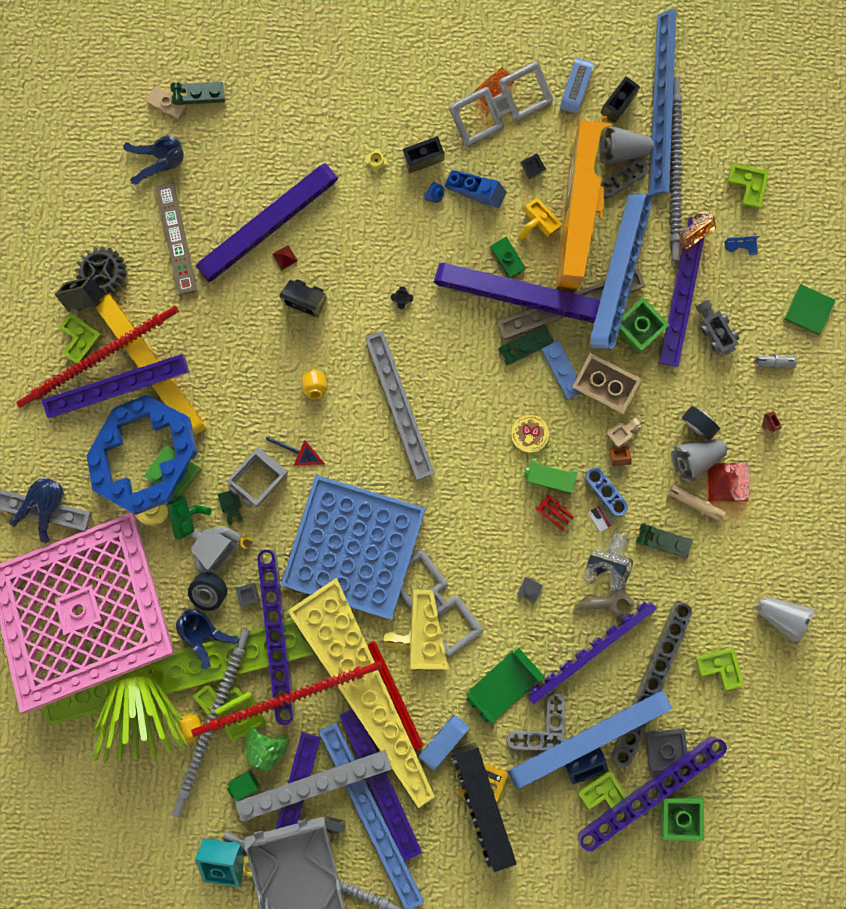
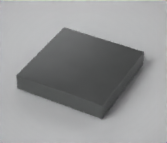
(665, 748)

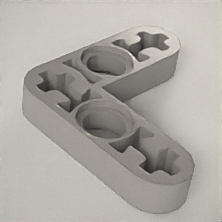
(550, 730)

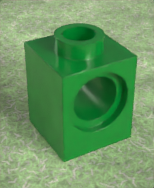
(243, 785)

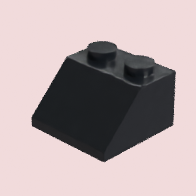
(303, 298)

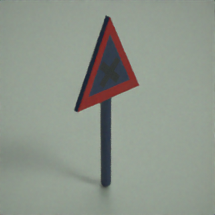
(305, 456)

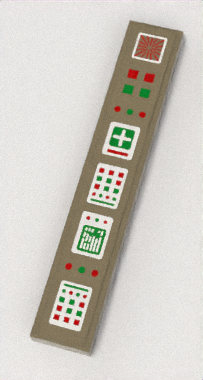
(176, 238)

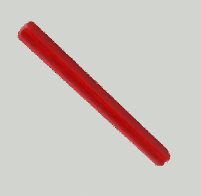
(396, 697)

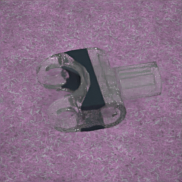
(611, 562)

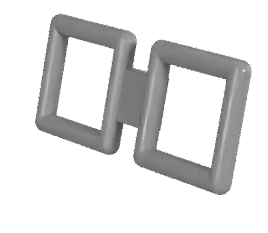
(501, 104)
(443, 606)

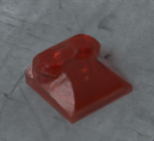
(729, 482)

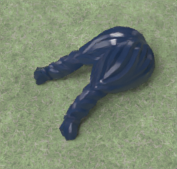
(166, 149)
(46, 496)
(194, 627)

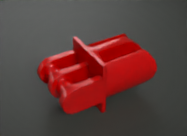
(553, 511)

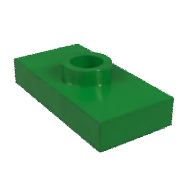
(507, 257)

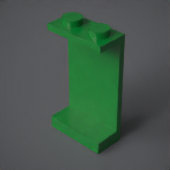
(504, 685)

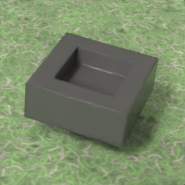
(529, 589)
(247, 594)
(334, 825)

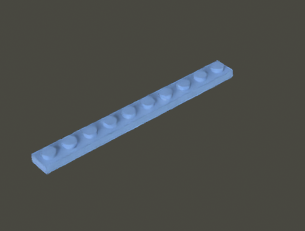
(663, 103)
(374, 821)

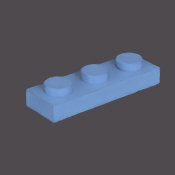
(561, 368)

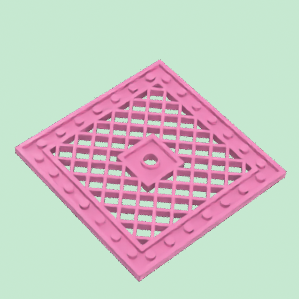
(159, 645)

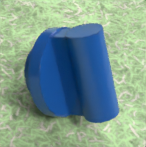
(434, 193)

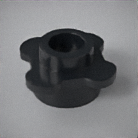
(401, 302)

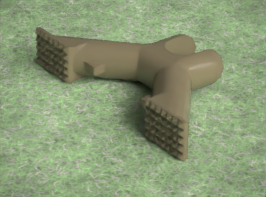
(606, 602)

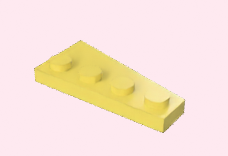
(425, 638)

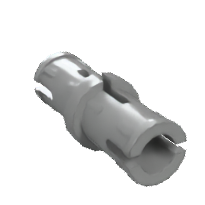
(776, 361)

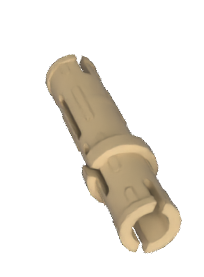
(696, 503)

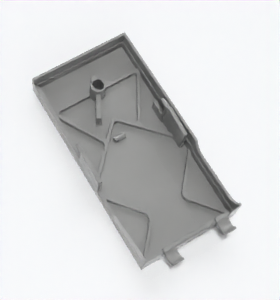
(295, 867)

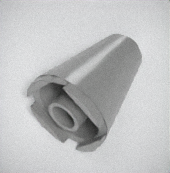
(623, 145)
(697, 457)
(786, 617)

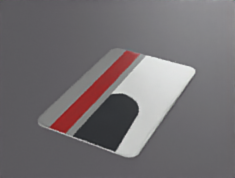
(600, 518)

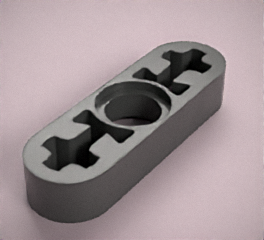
(636, 177)

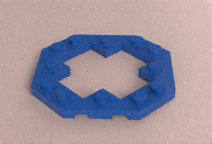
(171, 470)

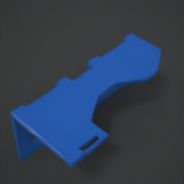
(750, 244)

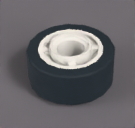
(700, 423)

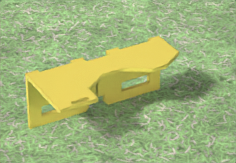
(391, 636)

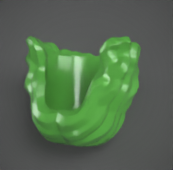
(264, 752)

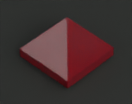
(285, 257)
(771, 422)

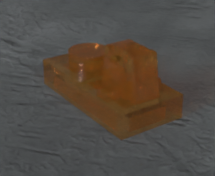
(493, 84)
(701, 227)

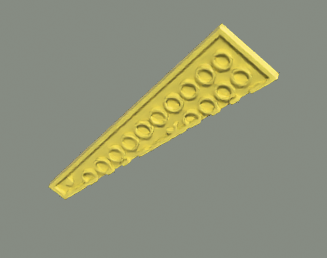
(340, 646)

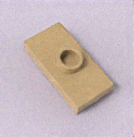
(162, 100)

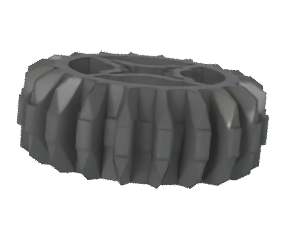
(106, 265)

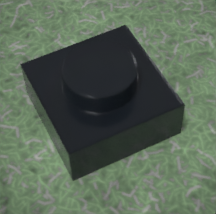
(533, 166)

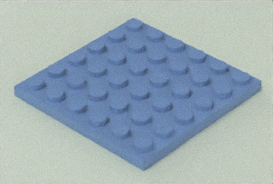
(358, 540)

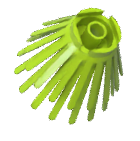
(134, 697)

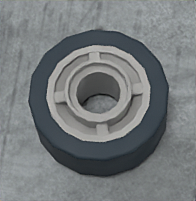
(207, 591)

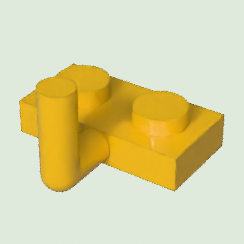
(540, 217)

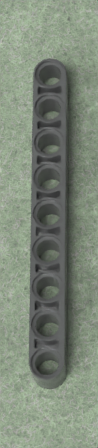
(652, 673)

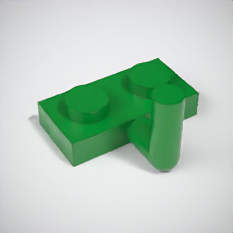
(181, 515)

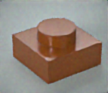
(620, 456)

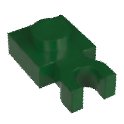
(230, 503)

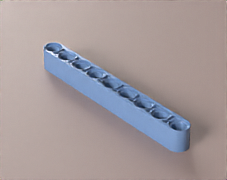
(621, 271)
(589, 739)

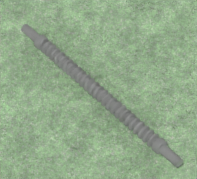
(675, 238)
(184, 792)
(345, 887)

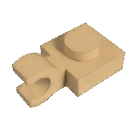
(622, 434)

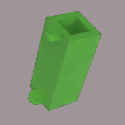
(550, 477)

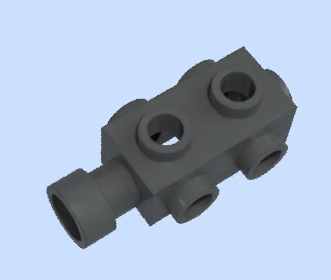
(721, 330)

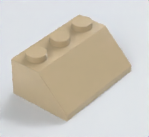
(606, 383)

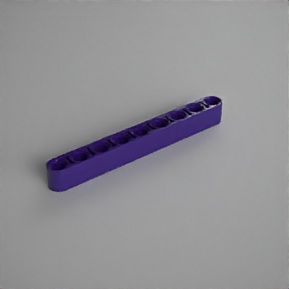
(266, 222)
(517, 292)
(272, 646)
(641, 793)

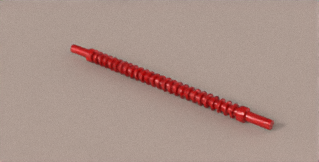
(157, 320)
(215, 724)

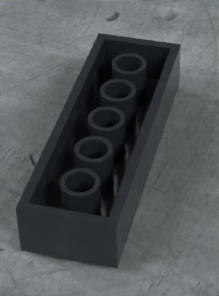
(485, 809)

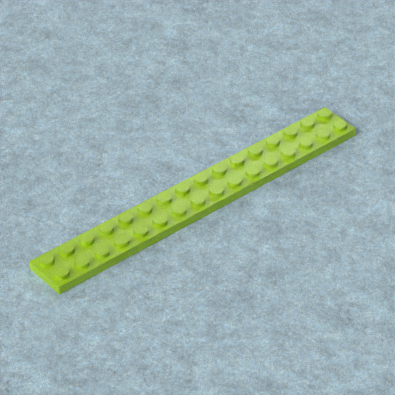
(185, 670)

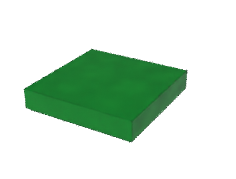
(809, 309)

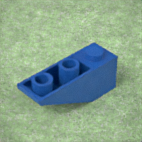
(477, 188)

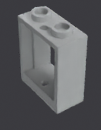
(270, 464)

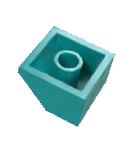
(220, 862)

